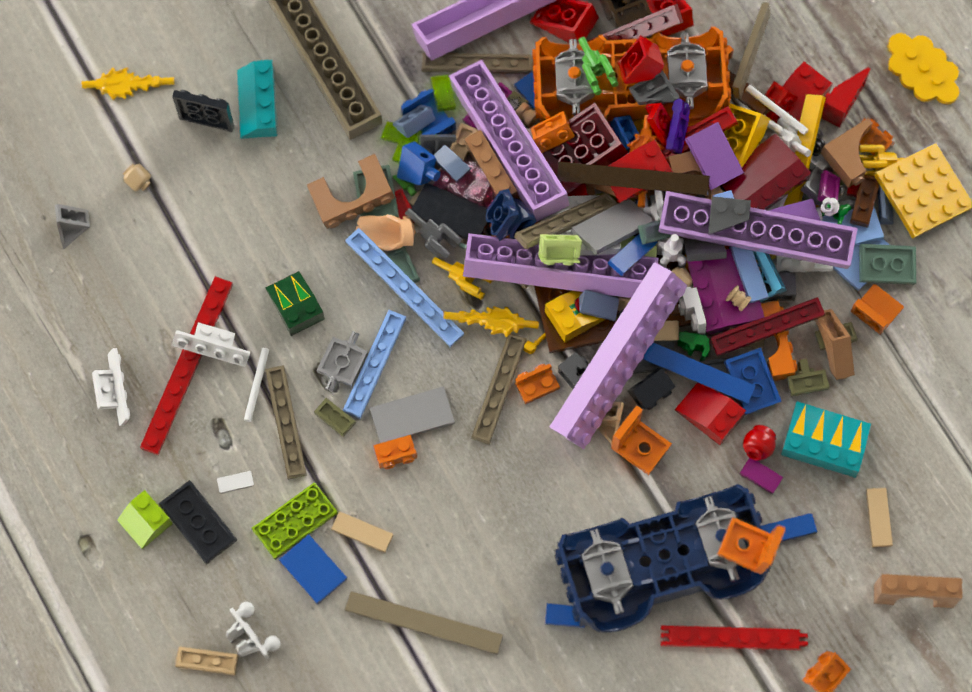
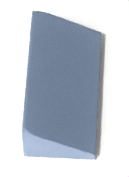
(414, 120)
(885, 208)
(598, 305)

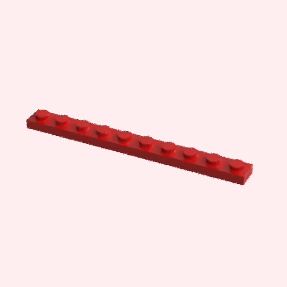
(184, 370)

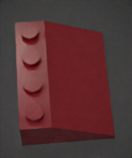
(592, 144)
(768, 175)

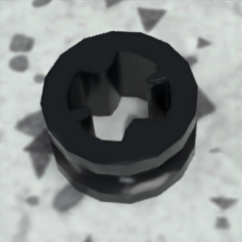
(819, 144)

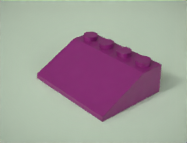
(714, 283)

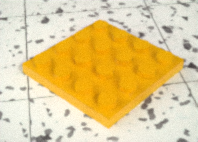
(924, 190)

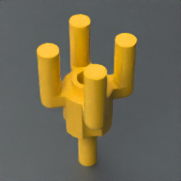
(879, 161)
(456, 274)

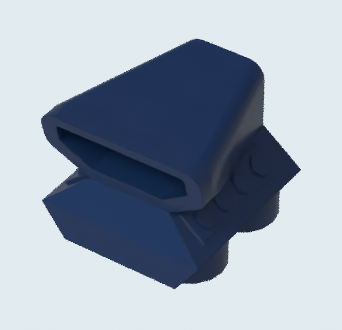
(508, 215)

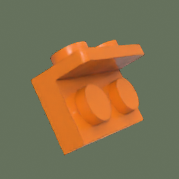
(552, 132)
(877, 137)
(536, 383)
(395, 452)
(826, 672)

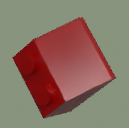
(641, 62)

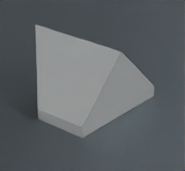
(71, 223)

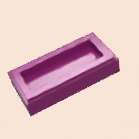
(828, 186)
(761, 475)

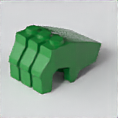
(694, 342)

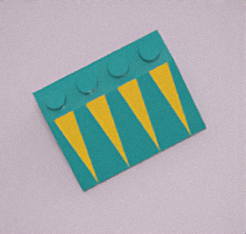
(826, 439)

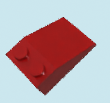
(685, 10)
(566, 19)
(805, 82)
(843, 97)
(644, 157)
(711, 412)

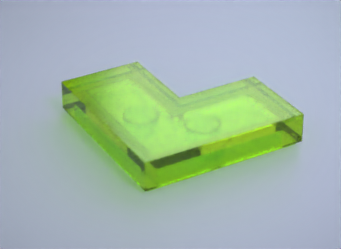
(392, 135)

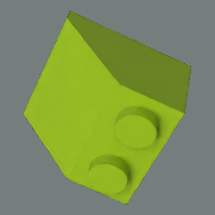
(144, 519)

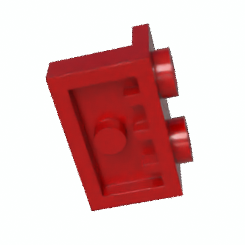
(781, 97)
(659, 121)

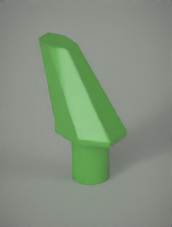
(406, 185)

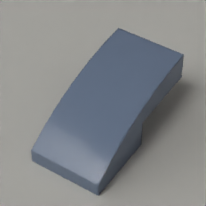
(451, 163)

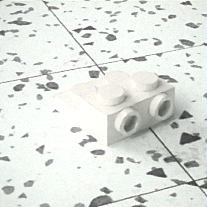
(691, 308)

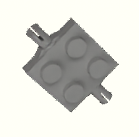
(342, 361)

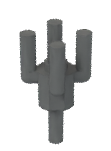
(434, 235)

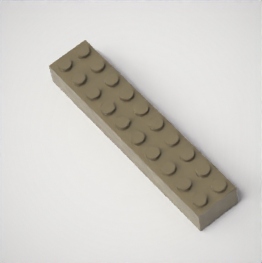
(328, 65)

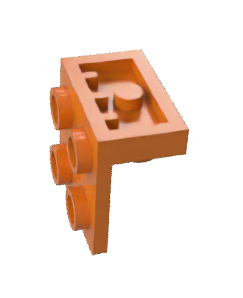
(877, 309)

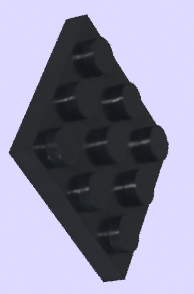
(203, 110)

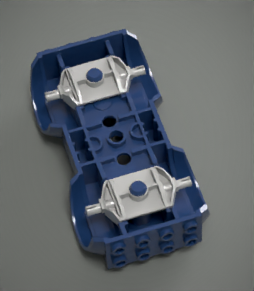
(616, 592)

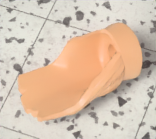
(388, 231)

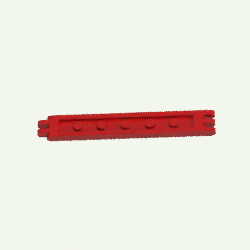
(733, 637)

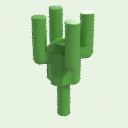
(595, 65)

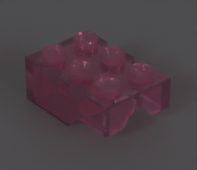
(472, 186)

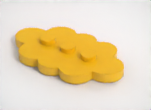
(923, 68)

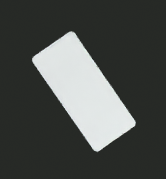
(235, 481)

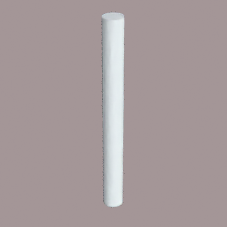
(776, 109)
(256, 384)

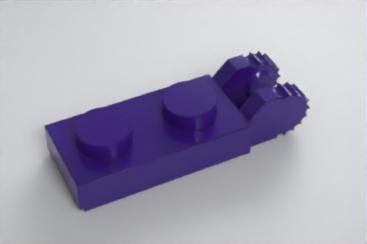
(678, 126)

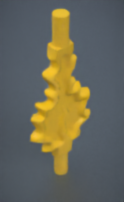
(121, 83)
(496, 319)

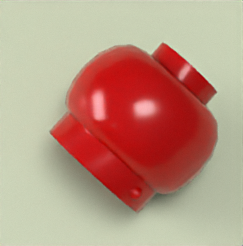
(759, 442)

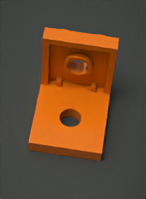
(633, 434)
(761, 545)

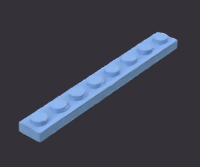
(404, 287)

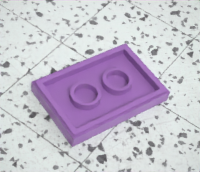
(714, 155)

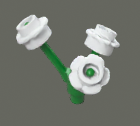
(831, 208)

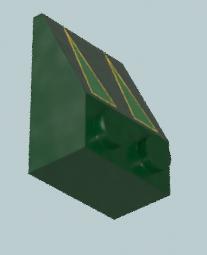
(295, 303)

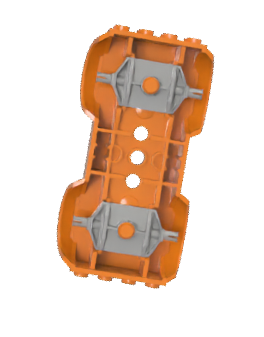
(692, 64)

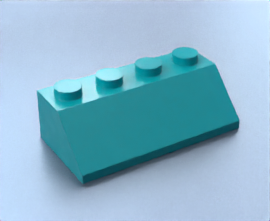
(257, 100)

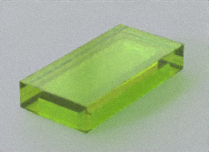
(443, 93)

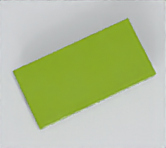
(294, 520)

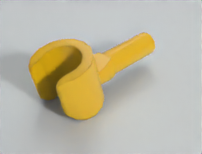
(530, 347)

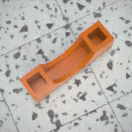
(781, 363)

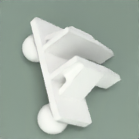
(253, 645)

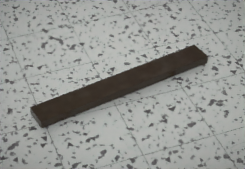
(633, 178)

